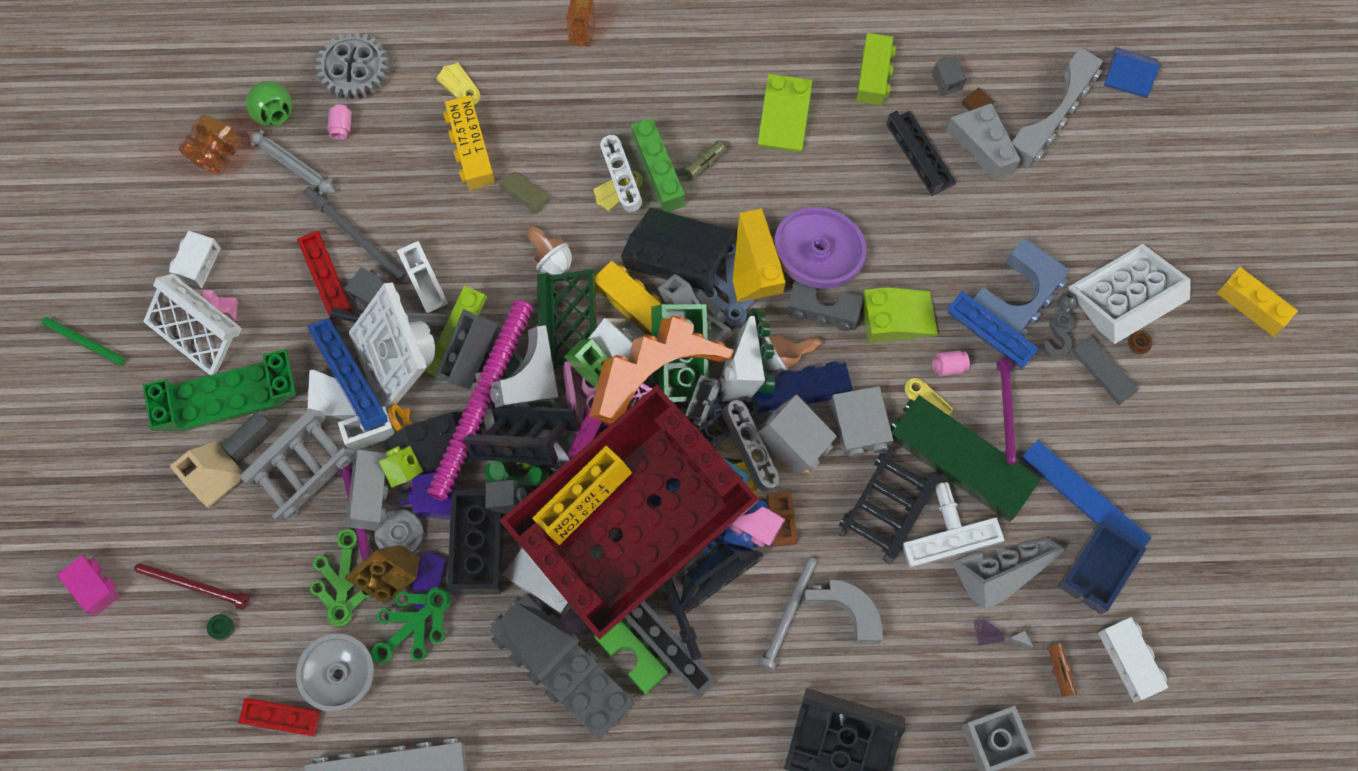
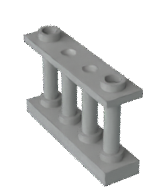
(276, 456)

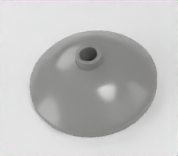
(318, 668)

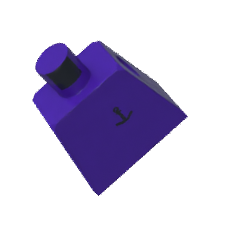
(424, 504)

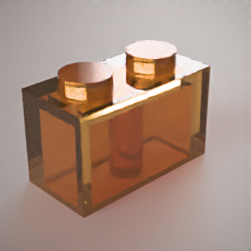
(580, 22)

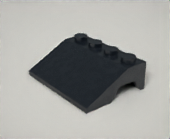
(677, 245)
(842, 736)

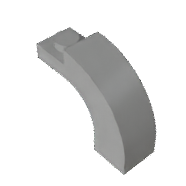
(679, 291)
(856, 603)

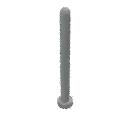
(768, 661)

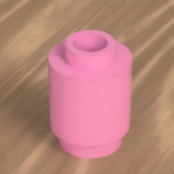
(339, 122)
(950, 363)

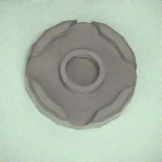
(400, 528)

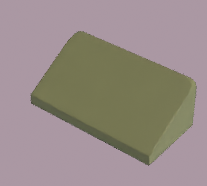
(524, 192)

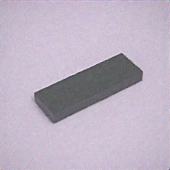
(1105, 370)

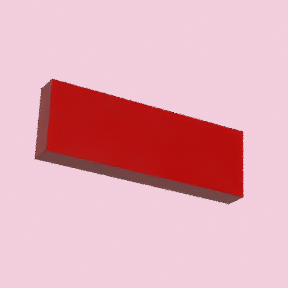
(279, 717)

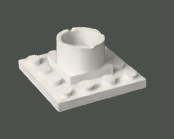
(391, 347)

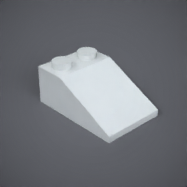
(616, 336)
(744, 371)

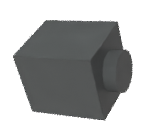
(948, 76)

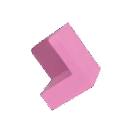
(226, 305)

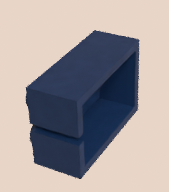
(1102, 567)

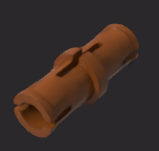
(1066, 687)

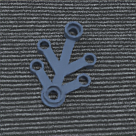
(728, 289)

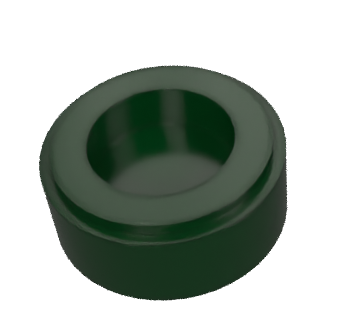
(220, 627)

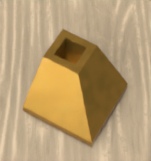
(385, 572)

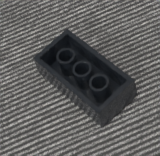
(474, 545)

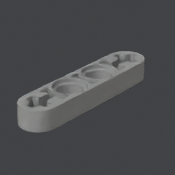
(747, 446)

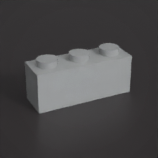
(366, 491)

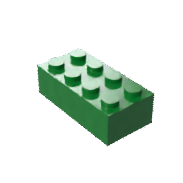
(680, 376)

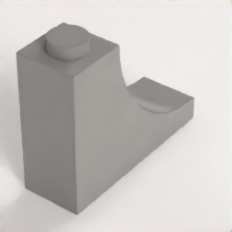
(533, 379)

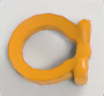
(403, 413)

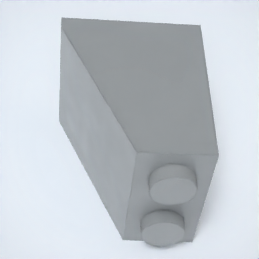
(796, 436)

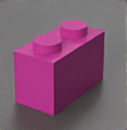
(89, 585)

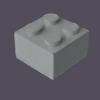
(998, 740)

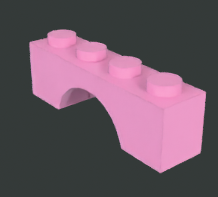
(761, 524)

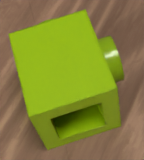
(400, 465)

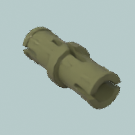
(705, 159)

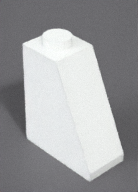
(328, 398)

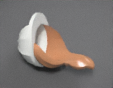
(551, 254)
(788, 353)

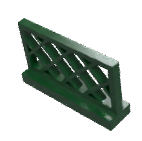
(548, 302)

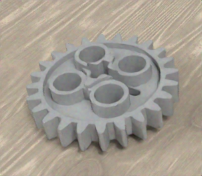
(332, 63)

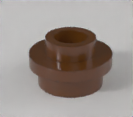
(1141, 336)

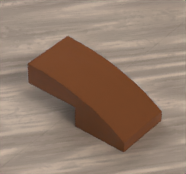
(783, 506)

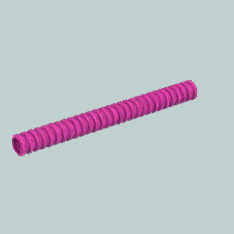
(480, 399)

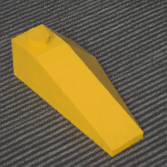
(756, 262)

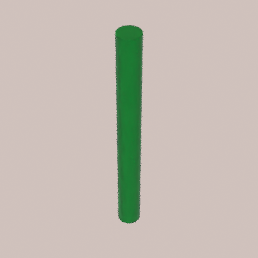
(83, 341)

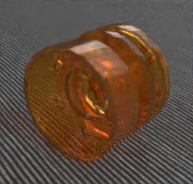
(210, 144)

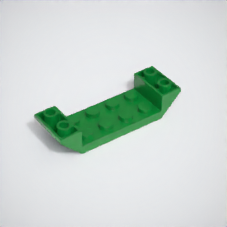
(220, 395)

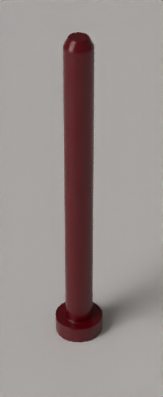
(240, 600)

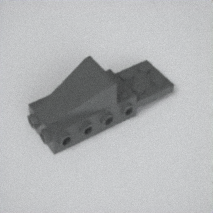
(560, 665)

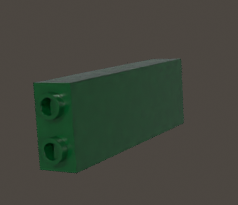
(963, 458)

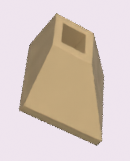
(208, 472)

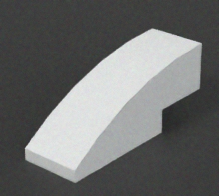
(422, 277)

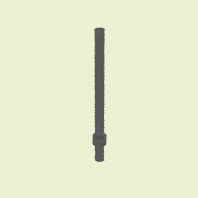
(324, 205)

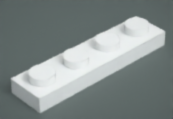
(953, 542)

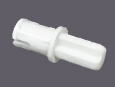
(947, 506)

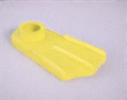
(458, 82)
(607, 195)
(927, 393)

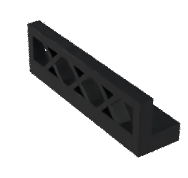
(918, 156)

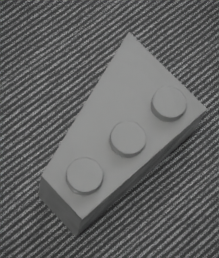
(986, 140)

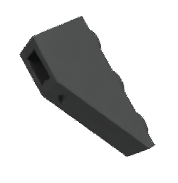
(505, 495)

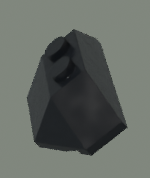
(428, 439)
(715, 573)

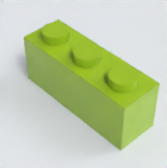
(875, 69)

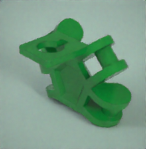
(535, 477)

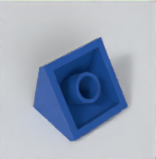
(1131, 72)

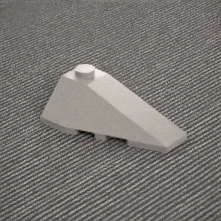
(1000, 574)

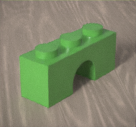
(649, 669)

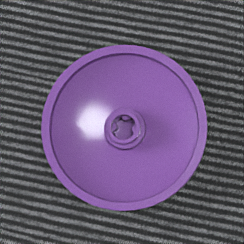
(820, 247)

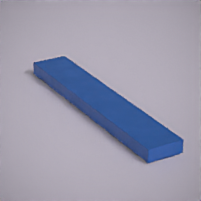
(347, 374)
(1080, 492)

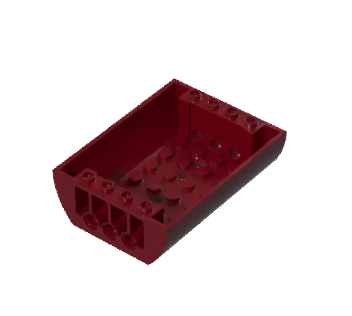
(657, 542)

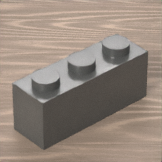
(466, 349)

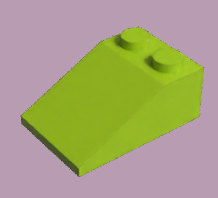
(785, 113)
(897, 314)

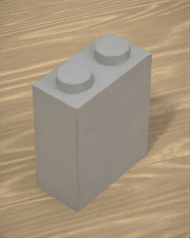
(861, 421)

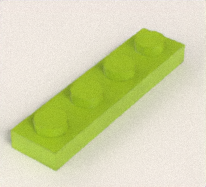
(469, 300)

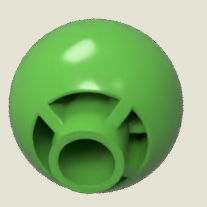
(269, 103)

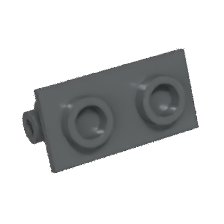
(702, 400)

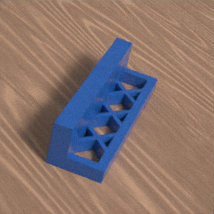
(992, 330)

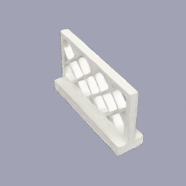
(197, 310)

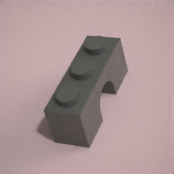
(842, 314)

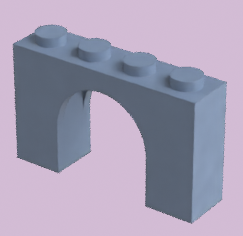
(1043, 274)

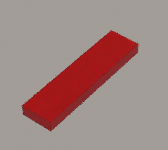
(323, 272)

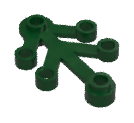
(766, 349)

